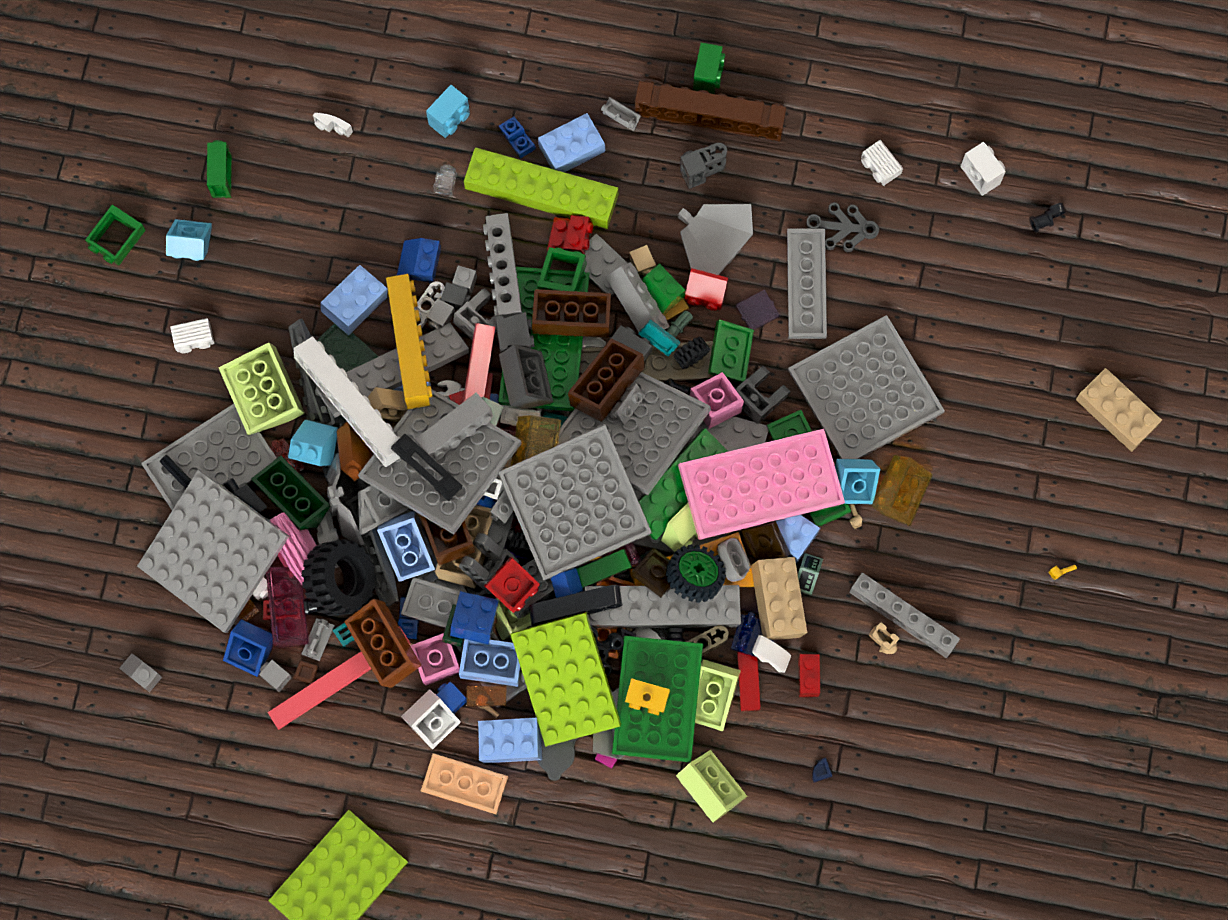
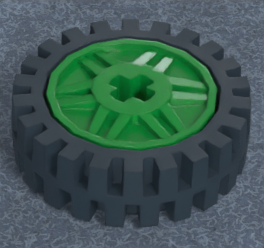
(695, 573)

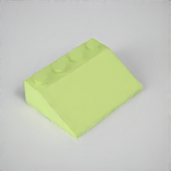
(261, 389)

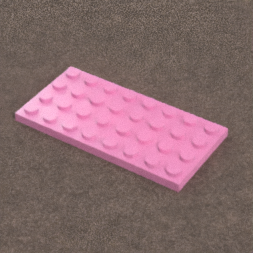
(761, 484)

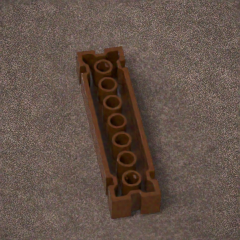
(710, 110)

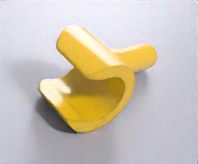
(1055, 572)

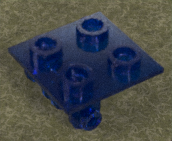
(747, 634)

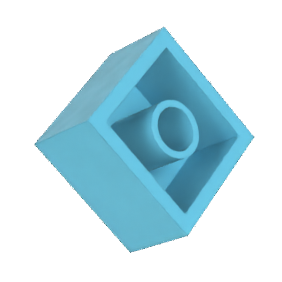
(448, 111)

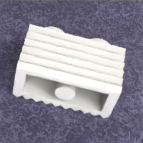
(881, 163)
(192, 335)

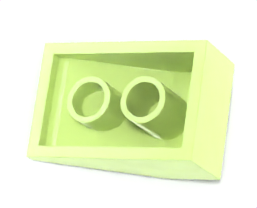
(715, 694)

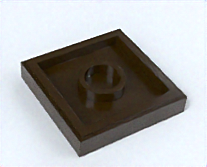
(766, 541)
(652, 572)

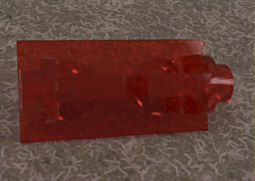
(281, 448)

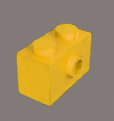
(647, 696)

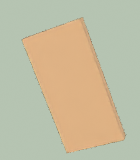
(464, 783)

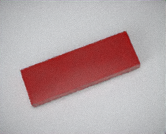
(748, 682)

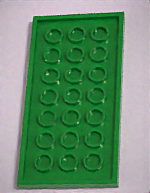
(559, 352)

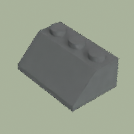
(525, 377)

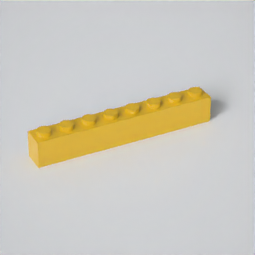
(408, 342)

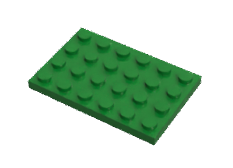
(670, 666)

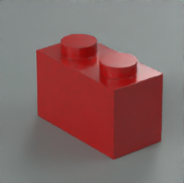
(809, 675)

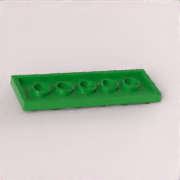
(795, 425)
(669, 493)

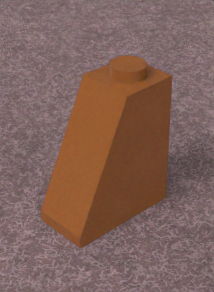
(352, 451)

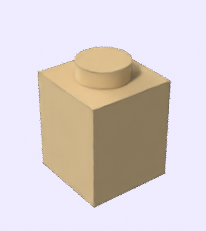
(642, 260)

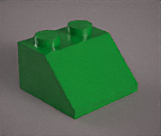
(663, 288)

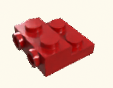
(571, 233)
(512, 585)

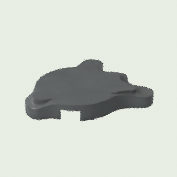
(557, 758)

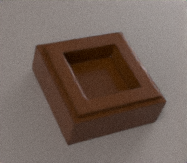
(306, 672)

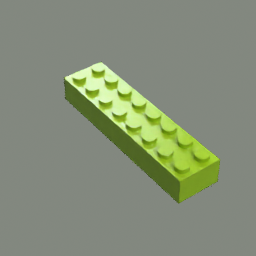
(540, 187)

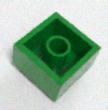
(709, 68)

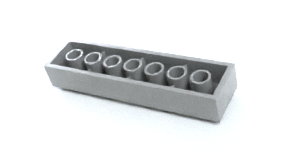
(647, 610)

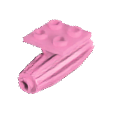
(296, 547)

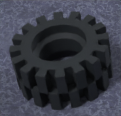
(691, 352)
(520, 546)

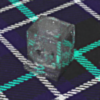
(445, 180)

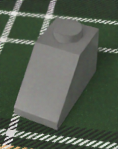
(140, 672)

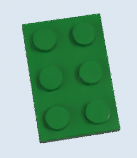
(730, 351)

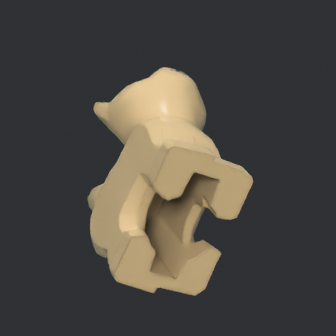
(886, 640)

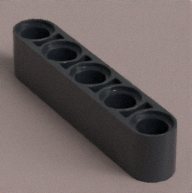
(588, 601)

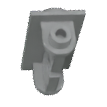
(621, 113)
(630, 401)
(502, 508)
(318, 639)

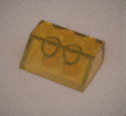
(536, 436)
(902, 489)

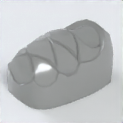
(734, 559)

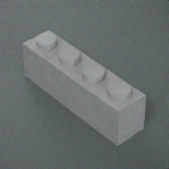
(635, 297)
(455, 427)

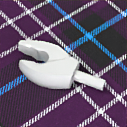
(452, 386)

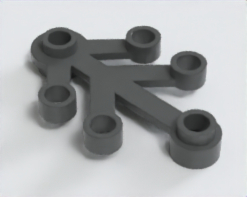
(844, 227)

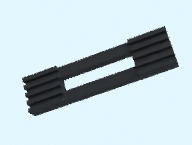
(447, 486)

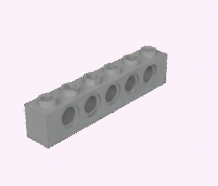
(500, 225)
(904, 615)

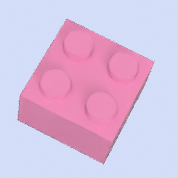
(721, 397)
(437, 659)

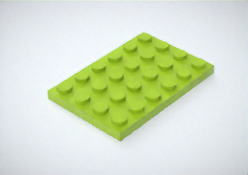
(565, 679)
(340, 875)

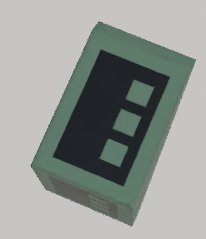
(808, 573)

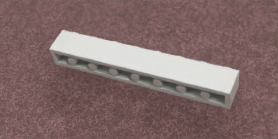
(347, 399)

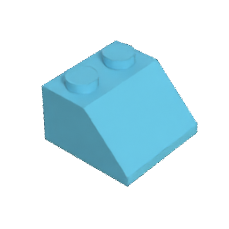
(188, 239)
(314, 443)
(857, 480)

